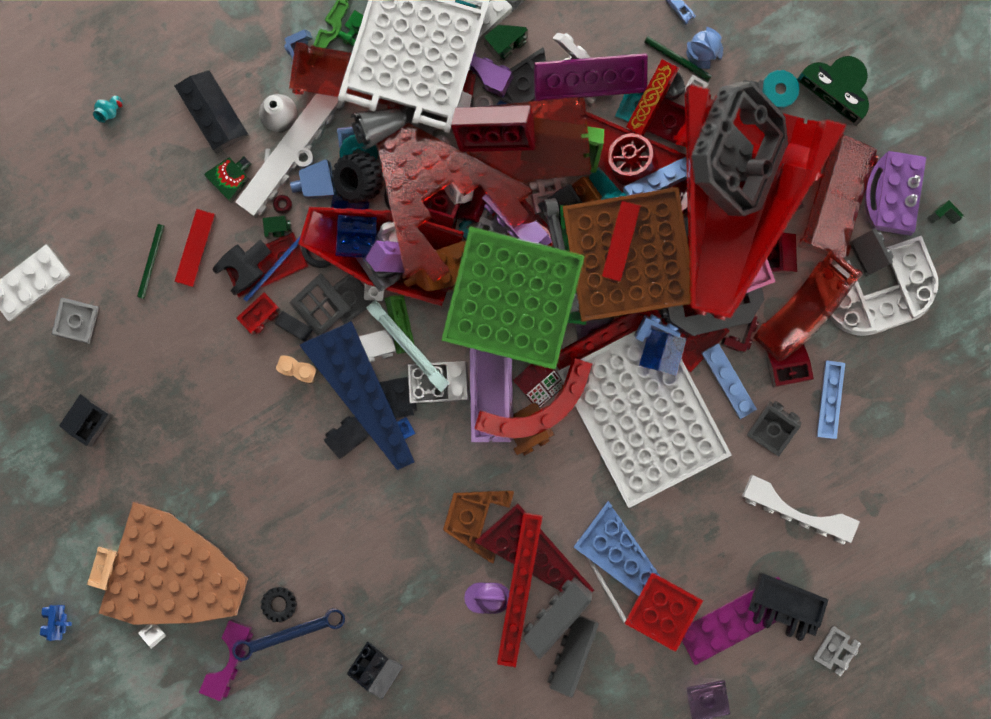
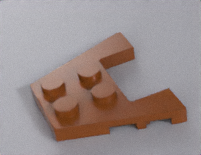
(468, 514)

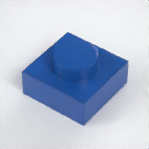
(406, 428)

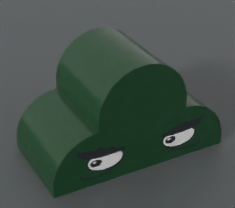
(839, 86)

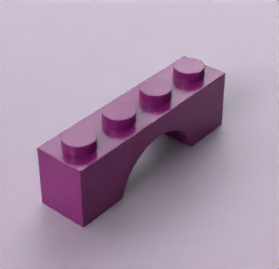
(216, 684)

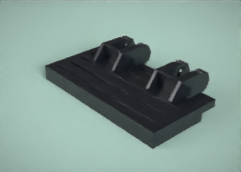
(791, 605)

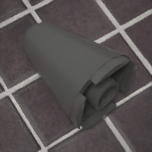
(375, 126)

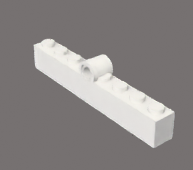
(288, 153)

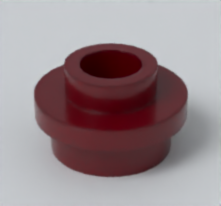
(280, 198)

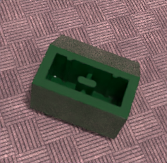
(504, 40)

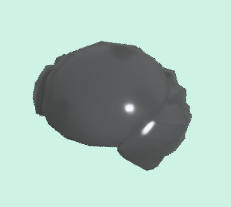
(676, 89)

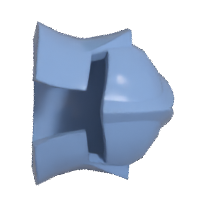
(705, 47)

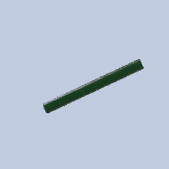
(677, 58)
(150, 261)

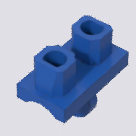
(56, 622)

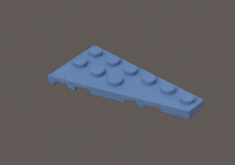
(615, 550)

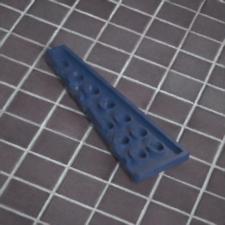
(348, 370)

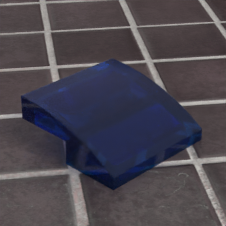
(355, 235)

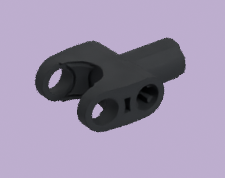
(244, 263)

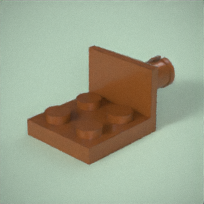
(452, 258)

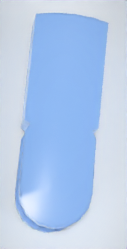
(677, 6)

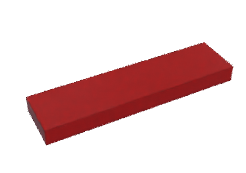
(621, 241)
(195, 248)

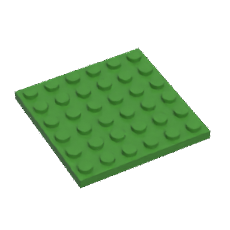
(512, 297)

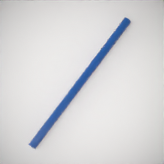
(270, 272)

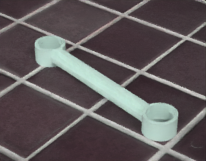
(409, 347)

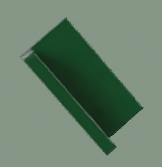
(947, 209)

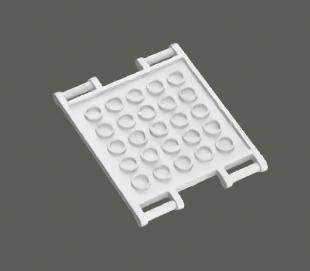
(414, 55)

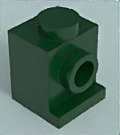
(276, 226)

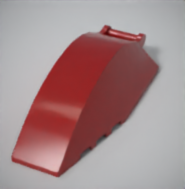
(320, 238)

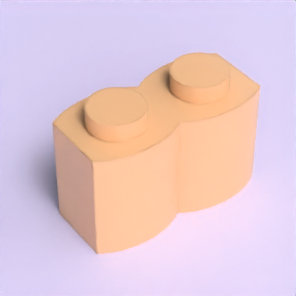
(292, 368)

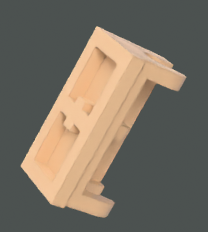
(102, 568)

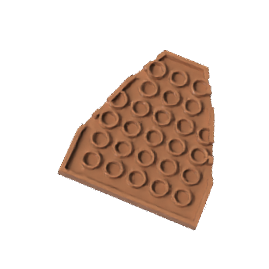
(169, 574)

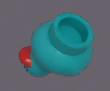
(107, 110)

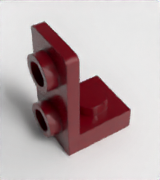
(734, 342)

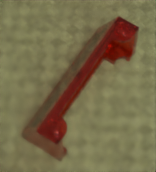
(323, 72)
(839, 197)

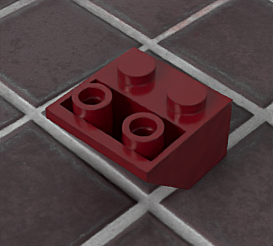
(791, 370)

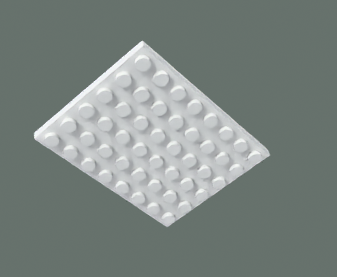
(646, 421)

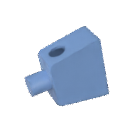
(315, 181)

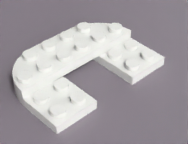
(894, 305)

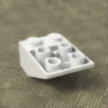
(423, 391)

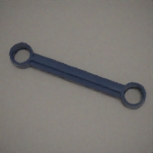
(288, 634)

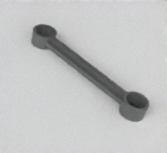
(551, 213)

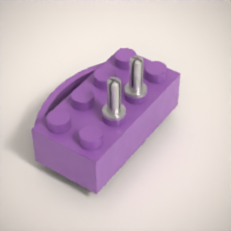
(896, 193)

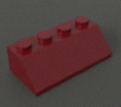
(494, 128)

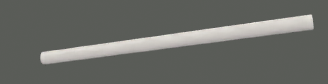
(607, 590)

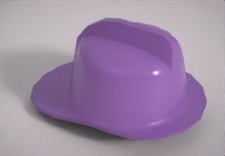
(487, 598)

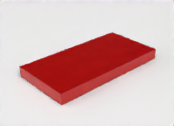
(292, 264)

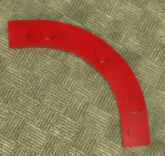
(547, 416)

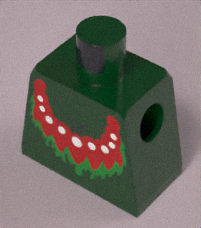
(229, 177)

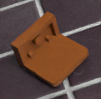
(526, 444)

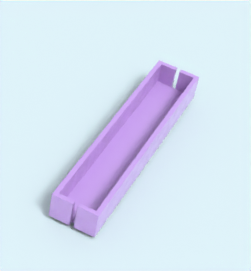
(490, 390)

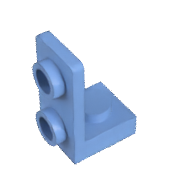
(301, 36)
(644, 329)

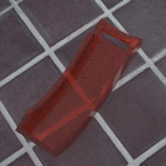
(808, 307)

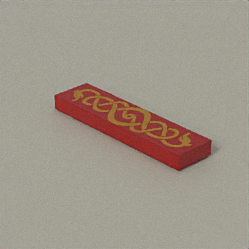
(652, 97)

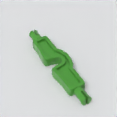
(334, 19)

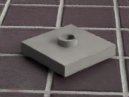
(75, 320)

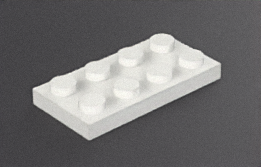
(30, 282)

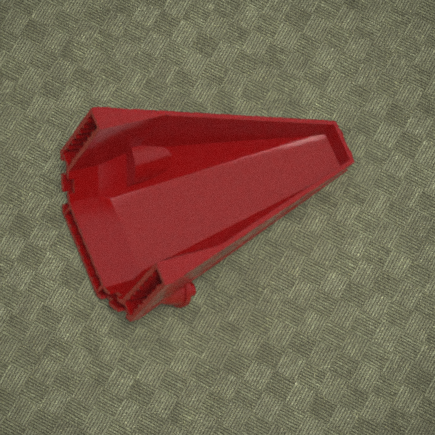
(732, 249)

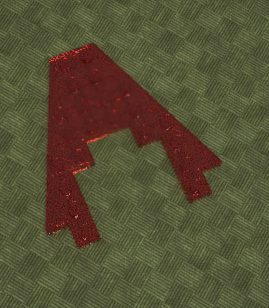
(419, 167)

